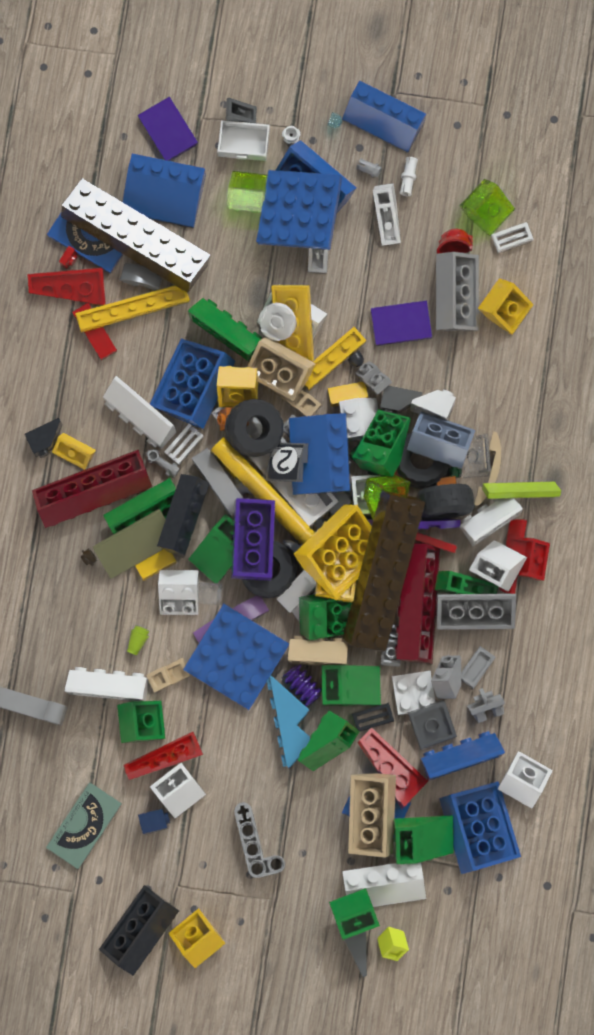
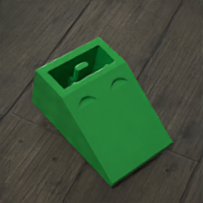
(383, 443)
(215, 552)
(322, 616)
(350, 685)
(328, 741)
(422, 838)

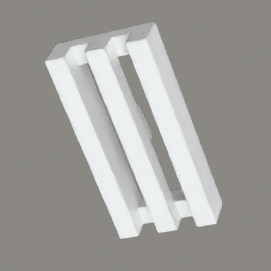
(514, 244)
(194, 432)

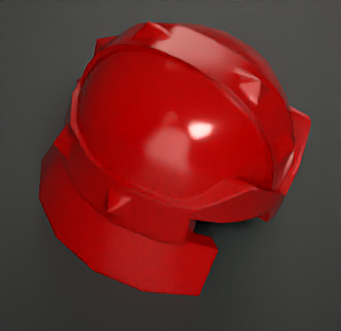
(455, 241)

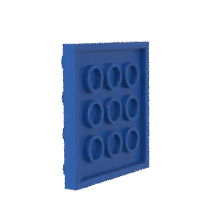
(299, 209)
(236, 656)

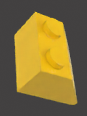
(505, 305)
(236, 385)
(196, 938)

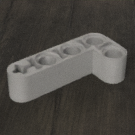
(218, 480)
(32, 706)
(254, 839)

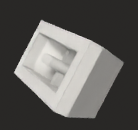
(317, 260)

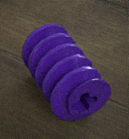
(303, 685)

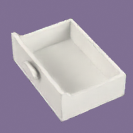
(243, 140)

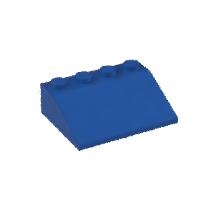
(164, 189)
(190, 383)
(327, 453)
(462, 756)
(480, 827)

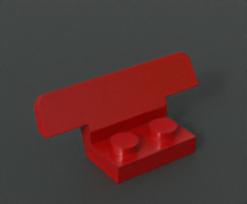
(532, 548)

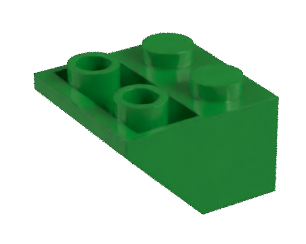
(354, 914)

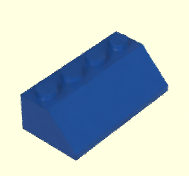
(384, 116)
(303, 159)

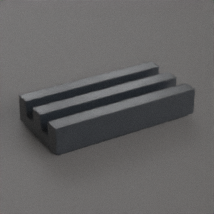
(357, 722)

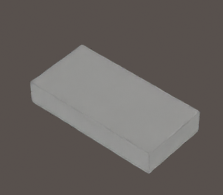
(476, 667)

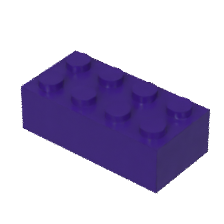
(253, 539)

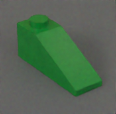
(457, 583)

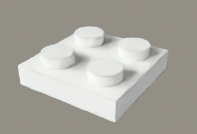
(413, 691)

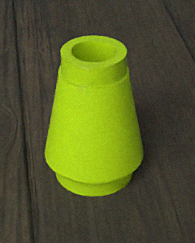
(137, 639)

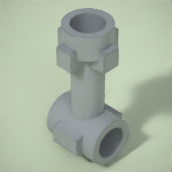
(153, 457)

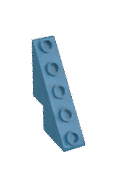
(289, 715)

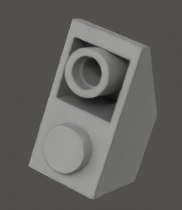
(447, 677)

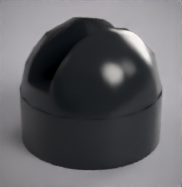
(356, 360)

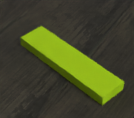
(521, 490)

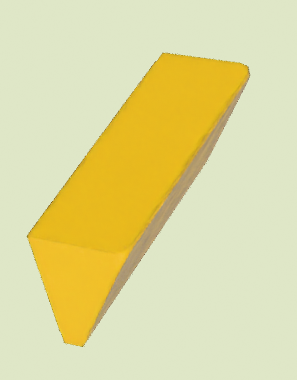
(347, 392)
(73, 451)
(155, 563)

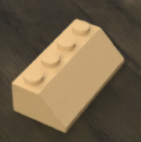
(372, 814)

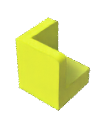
(392, 943)

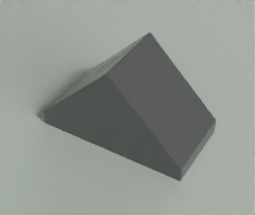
(240, 111)

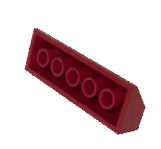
(91, 488)
(418, 606)

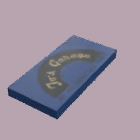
(84, 244)

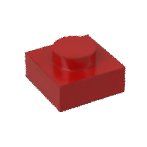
(68, 258)

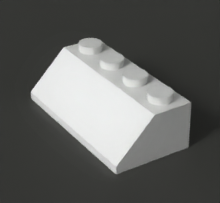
(139, 413)
(107, 685)
(387, 883)

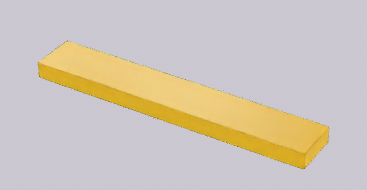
(131, 308)

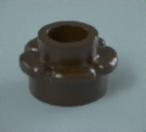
(88, 557)

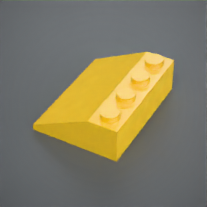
(336, 550)

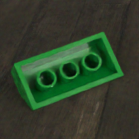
(224, 328)
(141, 506)

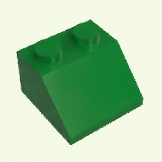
(141, 721)

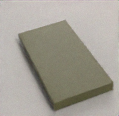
(131, 544)

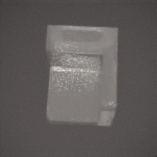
(210, 593)

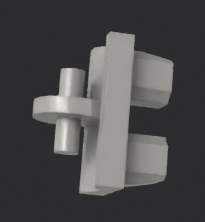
(485, 702)

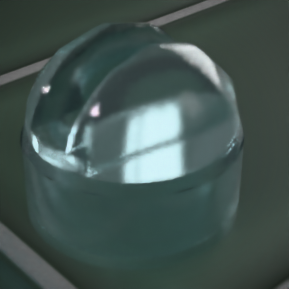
(335, 120)

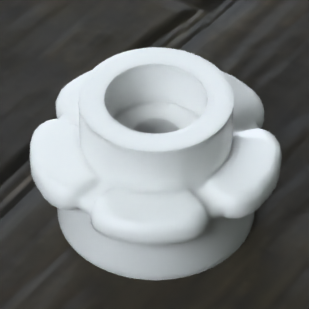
(291, 130)

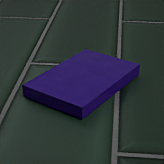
(167, 129)
(401, 323)

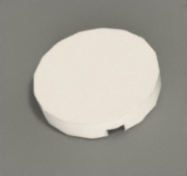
(277, 321)

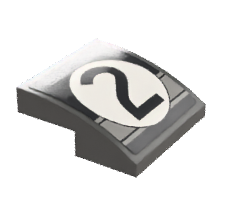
(287, 462)

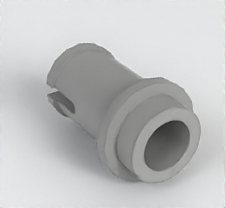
(370, 168)

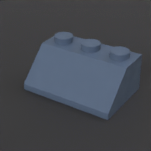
(441, 440)

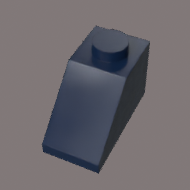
(154, 821)

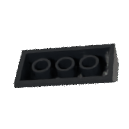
(183, 514)
(138, 930)

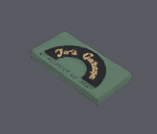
(84, 825)

